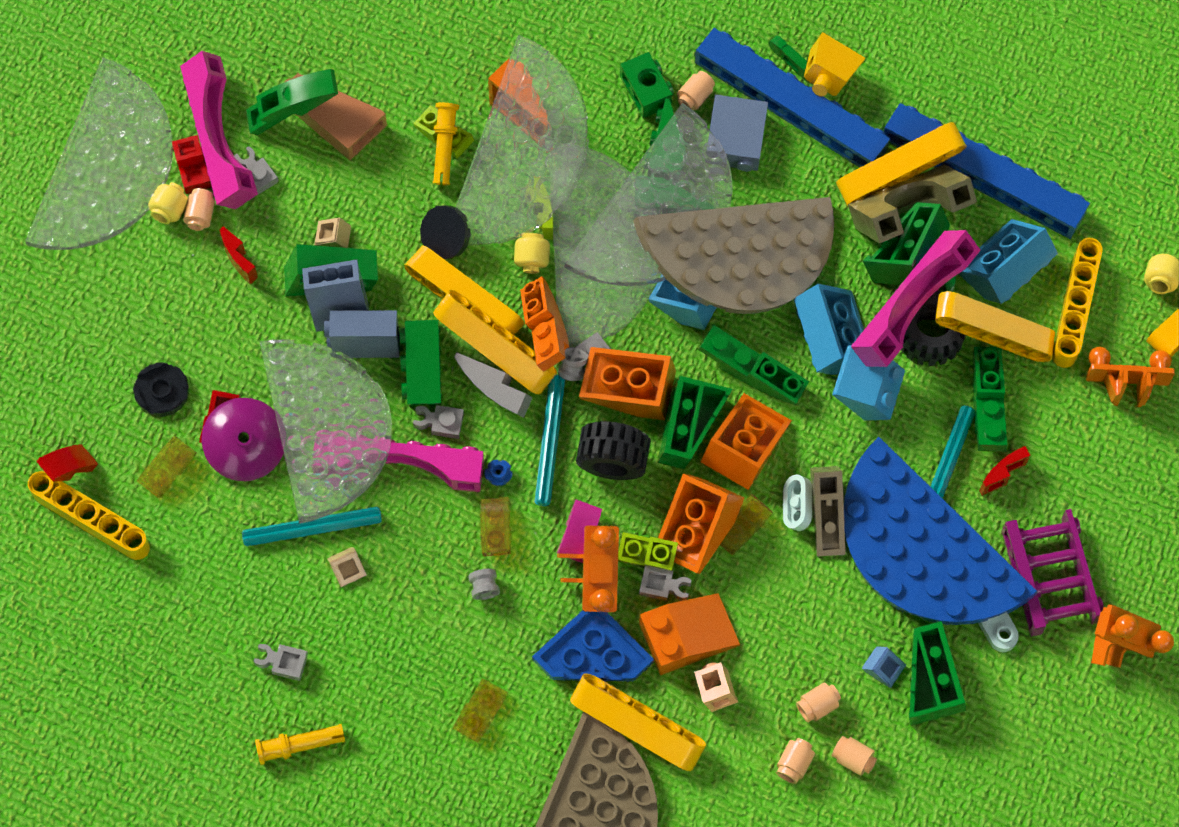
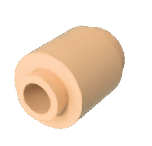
(696, 90)
(199, 209)
(818, 702)
(854, 755)
(795, 760)

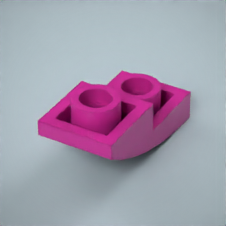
(573, 538)

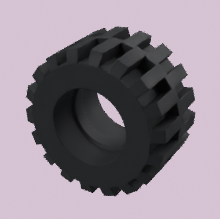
(930, 348)
(613, 450)

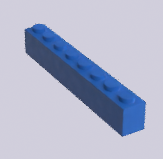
(791, 99)
(998, 175)

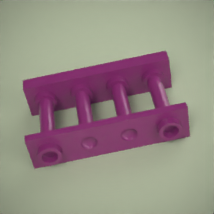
(1039, 617)

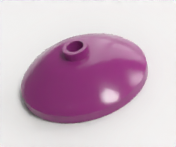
(238, 459)

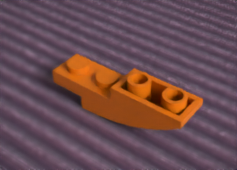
(545, 322)

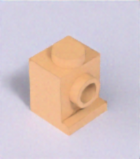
(715, 697)

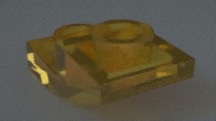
(166, 466)
(749, 520)
(495, 526)
(480, 710)

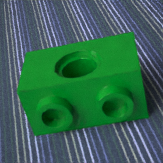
(643, 70)

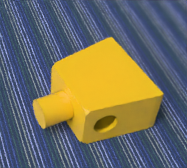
(830, 65)

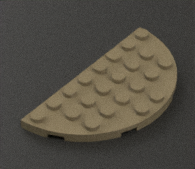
(742, 255)
(600, 782)

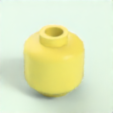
(168, 203)
(531, 252)
(1162, 273)

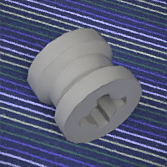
(572, 366)
(484, 584)

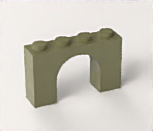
(879, 212)

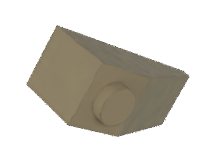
(828, 510)

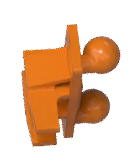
(1118, 376)
(599, 568)
(1124, 631)

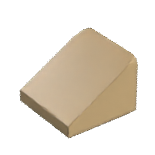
(333, 233)
(347, 566)

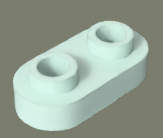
(797, 505)
(996, 625)

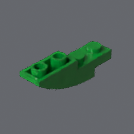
(289, 98)
(753, 368)
(989, 399)

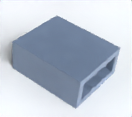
(740, 129)
(334, 289)
(364, 333)

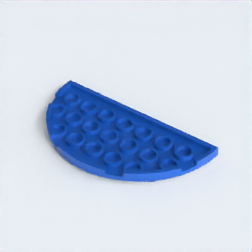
(921, 549)

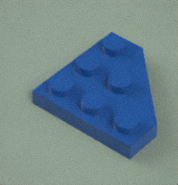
(593, 646)

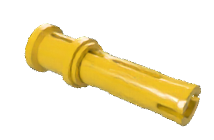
(445, 130)
(285, 746)

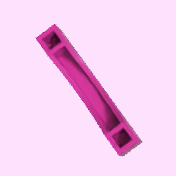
(205, 86)
(886, 332)
(456, 467)

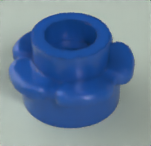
(498, 479)

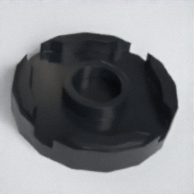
(445, 231)
(161, 389)

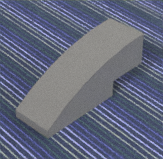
(494, 385)

